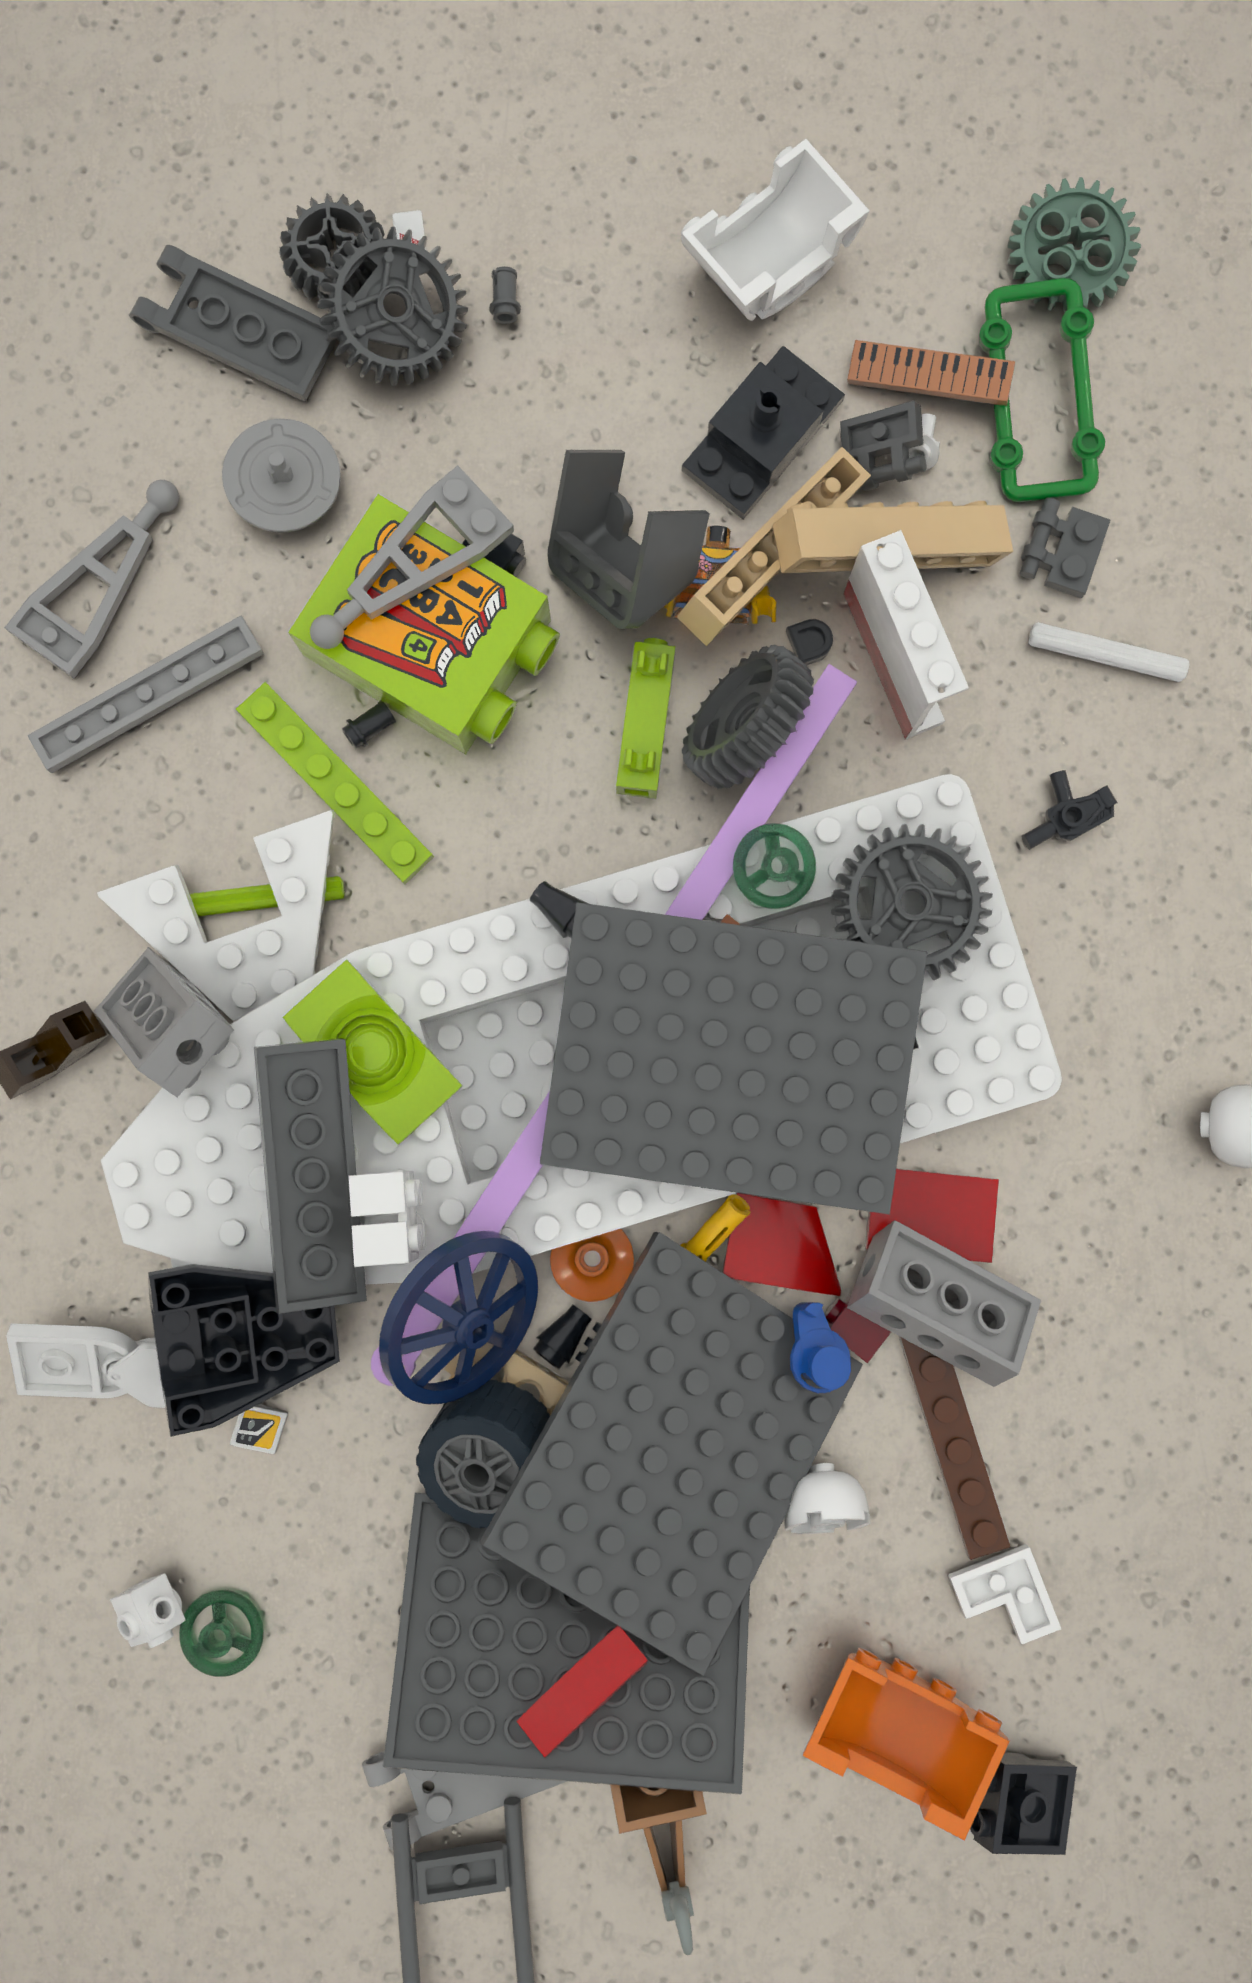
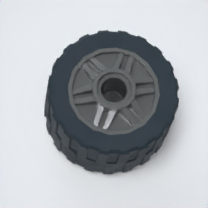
(478, 1450)

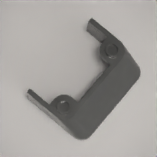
(599, 559)

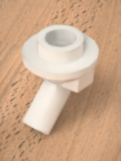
(930, 449)

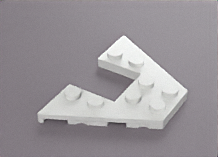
(254, 963)

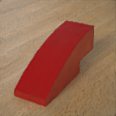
(582, 1691)

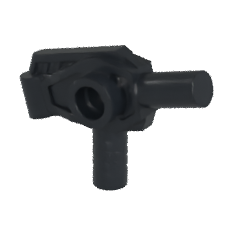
(1071, 816)

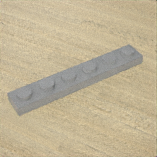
(145, 694)

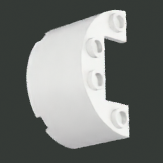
(779, 237)

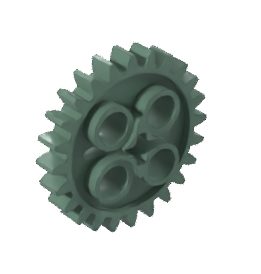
(1065, 211)

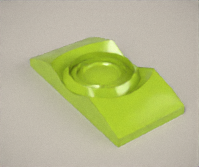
(386, 1061)

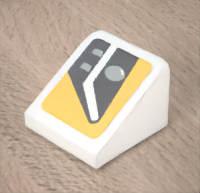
(259, 1429)

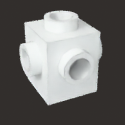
(148, 1611)

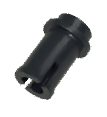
(368, 725)

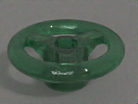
(789, 865)
(214, 1648)

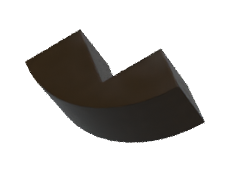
(54, 1048)

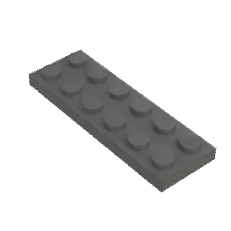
(308, 1173)

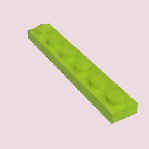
(335, 783)

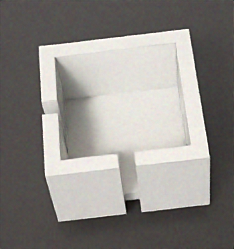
(389, 1218)

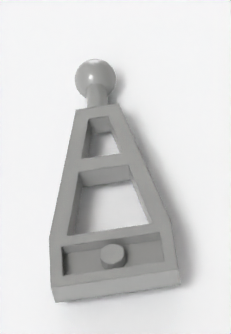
(465, 509)
(52, 635)

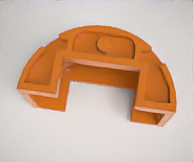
(909, 1739)

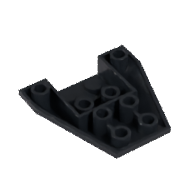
(227, 1344)

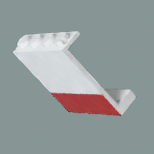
(903, 633)

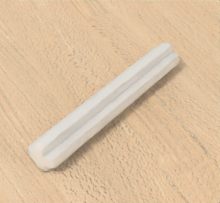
(1108, 652)

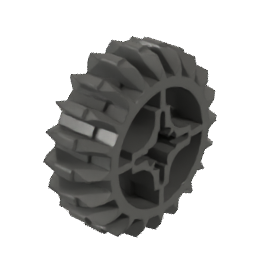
(312, 238)

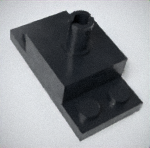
(761, 430)

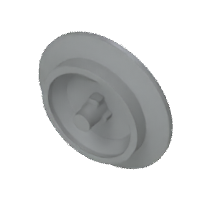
(281, 475)

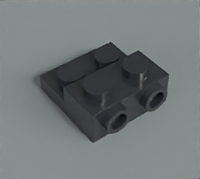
(1026, 1807)

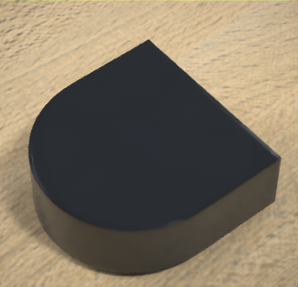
(810, 640)

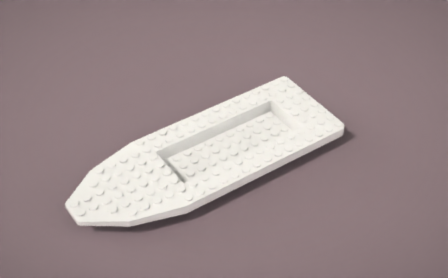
(490, 1010)

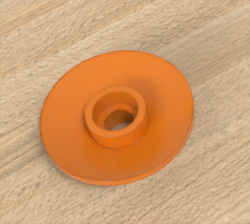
(597, 1281)

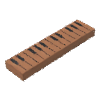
(931, 372)

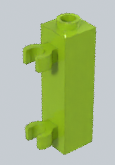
(645, 718)

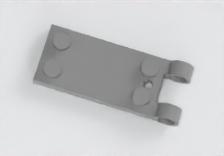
(453, 1797)

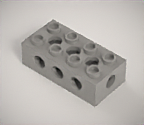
(155, 1019)
(944, 1304)

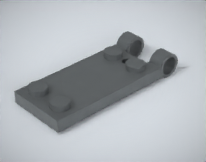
(238, 325)

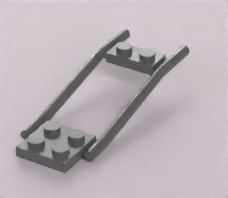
(462, 1874)

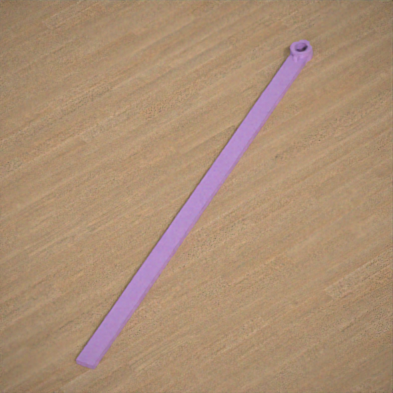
(692, 902)

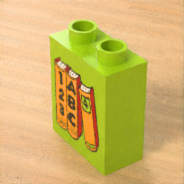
(441, 652)

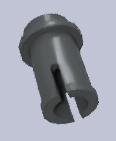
(504, 304)

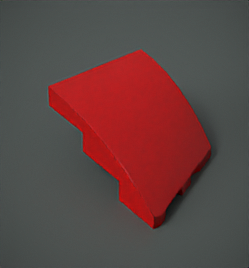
(781, 1248)

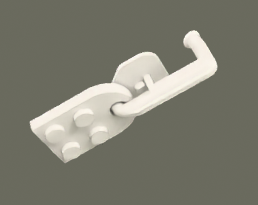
(83, 1363)

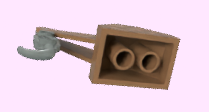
(649, 1807)

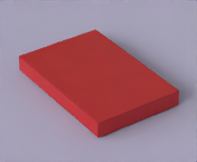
(945, 1209)

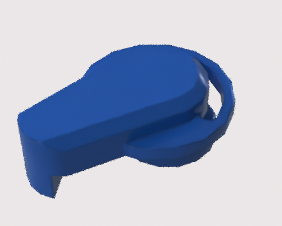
(817, 1350)

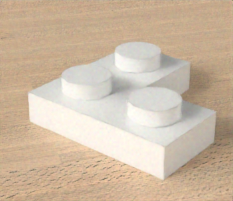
(1009, 1581)

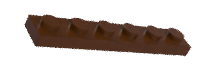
(956, 1452)

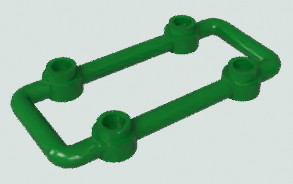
(1088, 442)

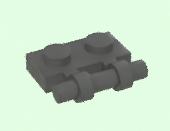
(885, 433)
(1076, 551)

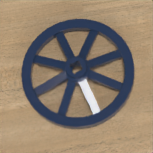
(465, 1324)

